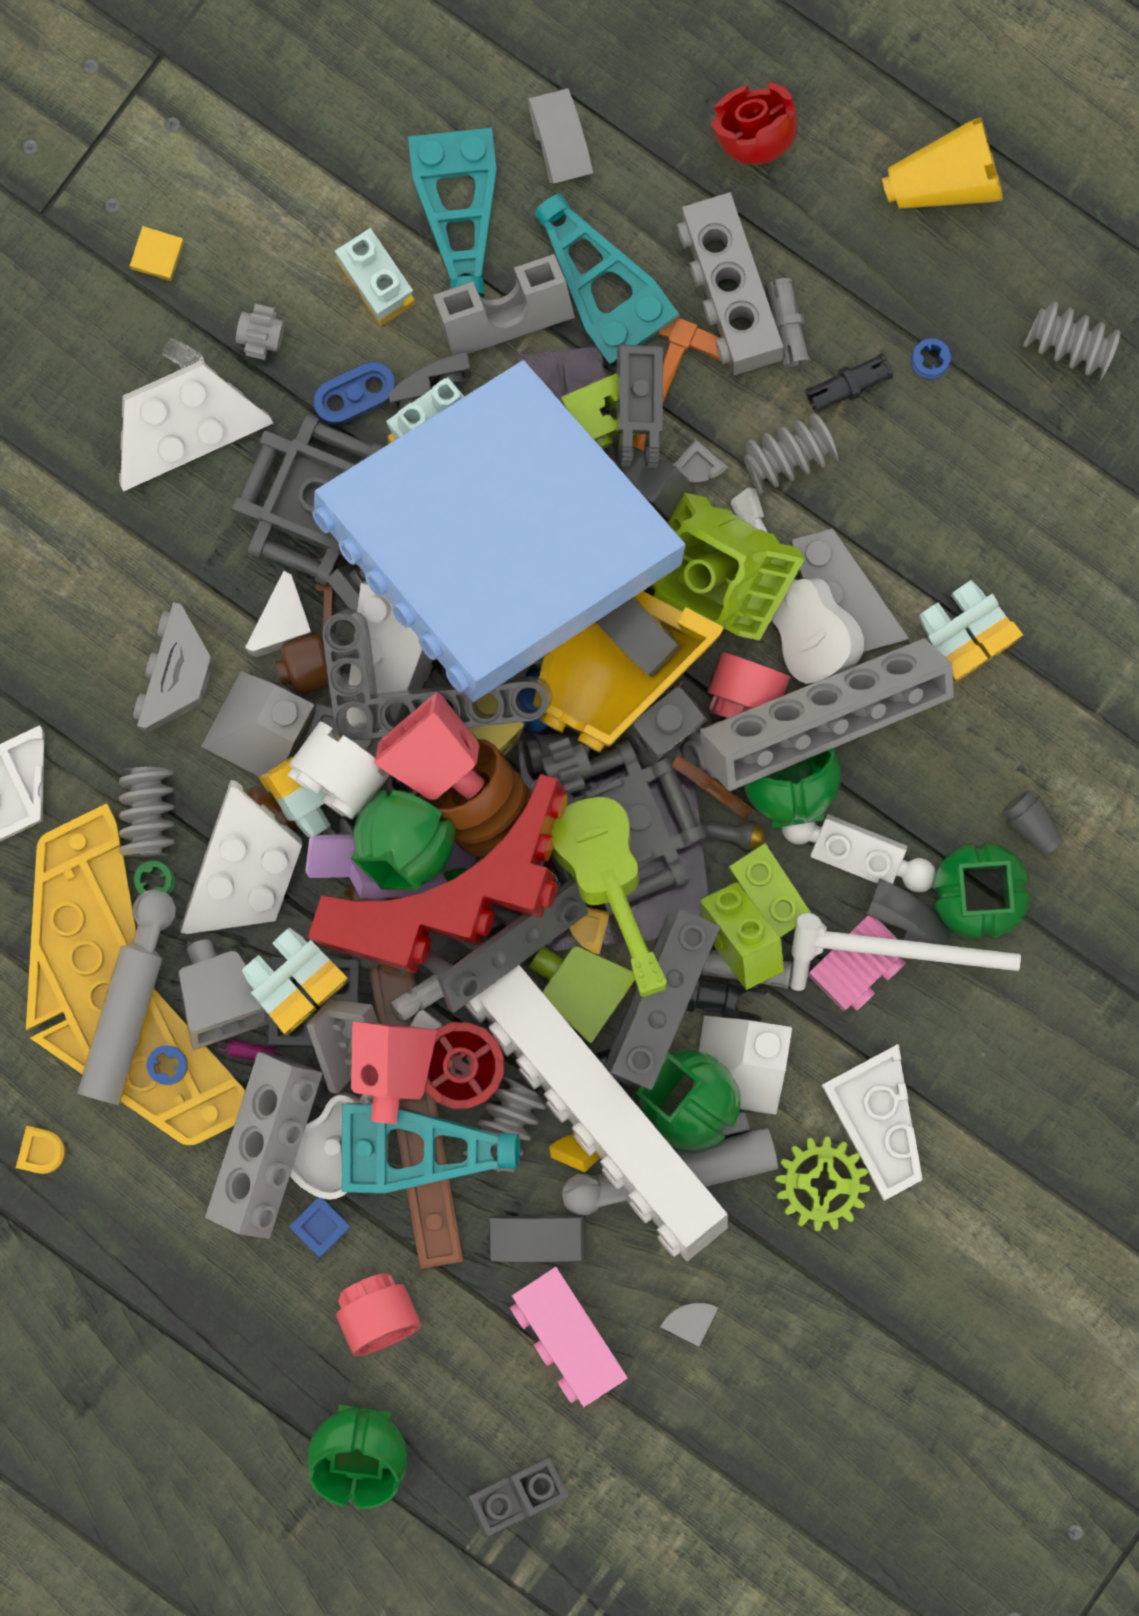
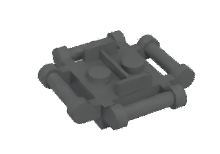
(292, 494)
(647, 829)

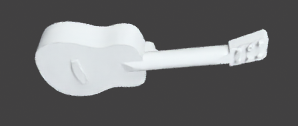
(814, 630)
(320, 1151)

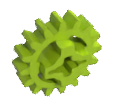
(840, 1185)

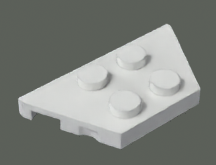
(182, 421)
(21, 782)
(242, 867)

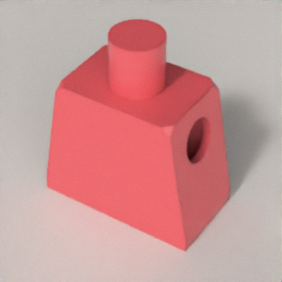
(432, 751)
(390, 1065)

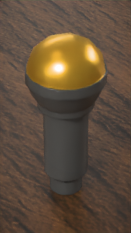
(747, 835)

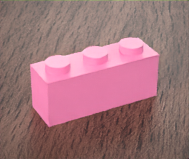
(567, 1338)

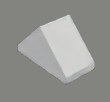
(280, 621)

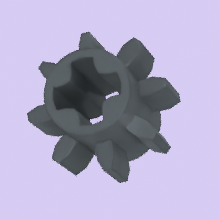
(567, 765)

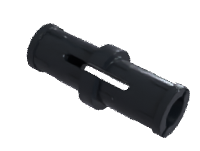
(849, 383)

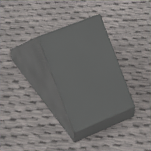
(660, 485)

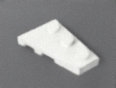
(878, 1120)

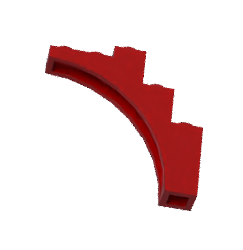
(508, 877)

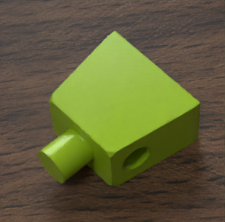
(583, 988)

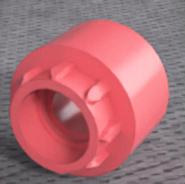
(743, 685)
(376, 1314)

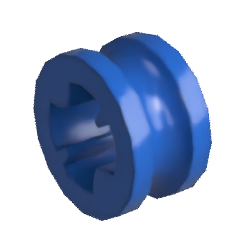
(917, 359)
(171, 1052)

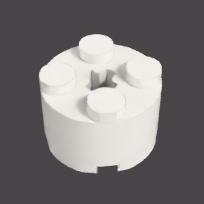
(337, 769)

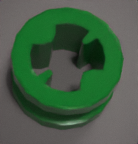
(150, 867)

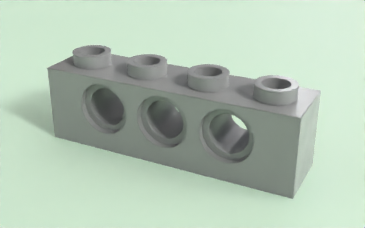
(719, 221)
(263, 1145)

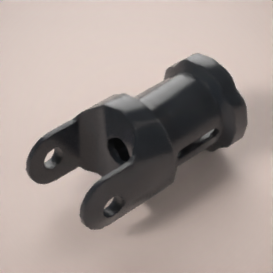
(722, 998)

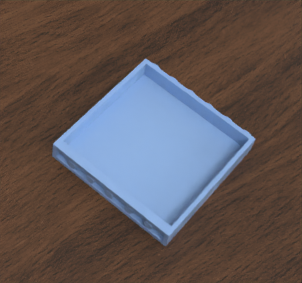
(497, 530)

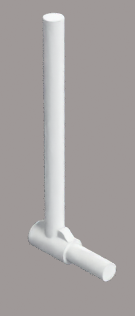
(812, 937)

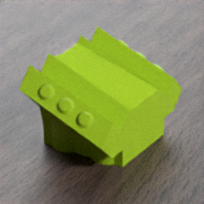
(727, 568)

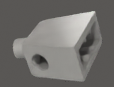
(217, 996)

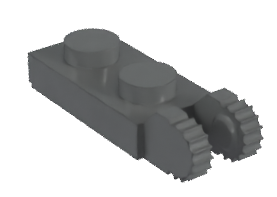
(639, 401)

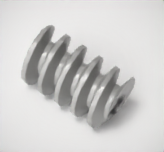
(1073, 339)
(788, 452)
(145, 812)
(512, 1114)

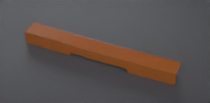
(712, 787)

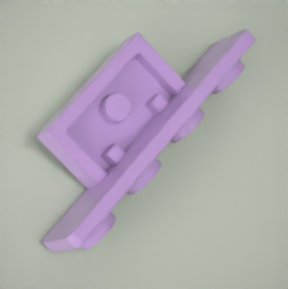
(332, 854)

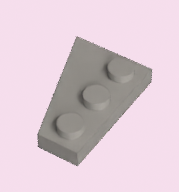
(851, 590)

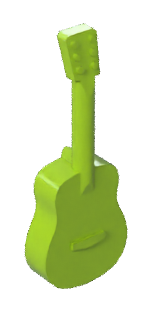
(594, 847)

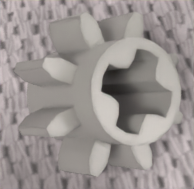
(260, 331)

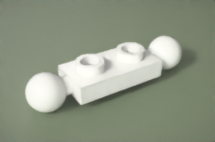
(862, 852)

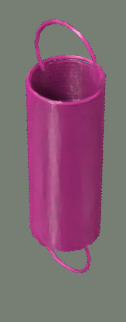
(246, 1050)

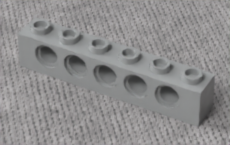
(826, 714)

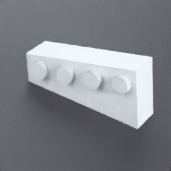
(396, 660)

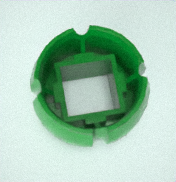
(798, 791)
(401, 841)
(952, 899)
(705, 1109)
(357, 1457)

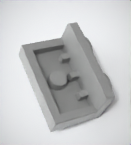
(332, 1038)

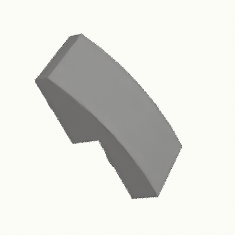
(560, 135)

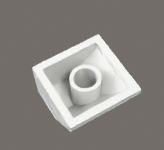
(754, 1056)

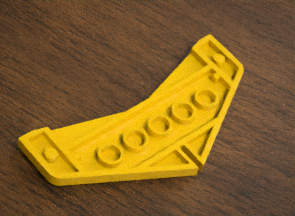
(75, 940)

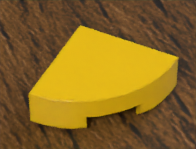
(590, 930)
(571, 1153)

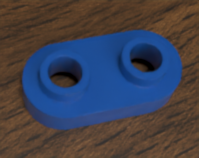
(352, 391)

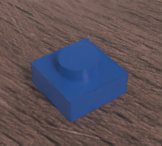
(320, 1226)

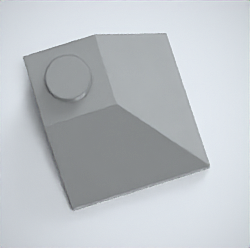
(258, 725)

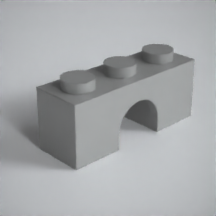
(533, 304)

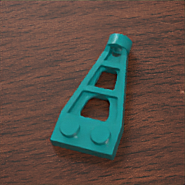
(448, 157)
(631, 322)
(366, 1150)

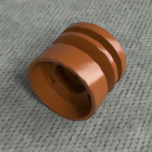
(493, 811)

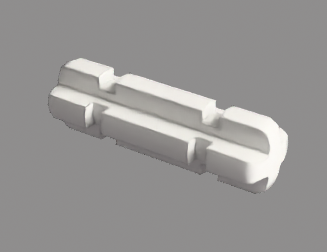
(417, 999)

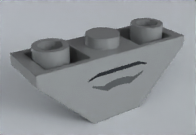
(176, 672)

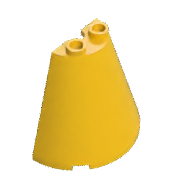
(602, 689)

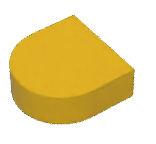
(41, 1151)

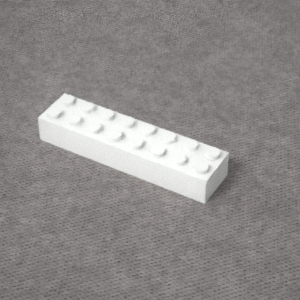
(601, 1114)

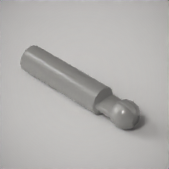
(127, 1001)
(726, 1161)

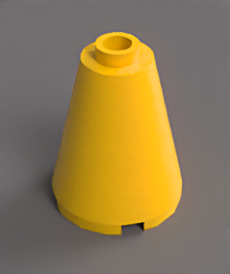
(947, 172)

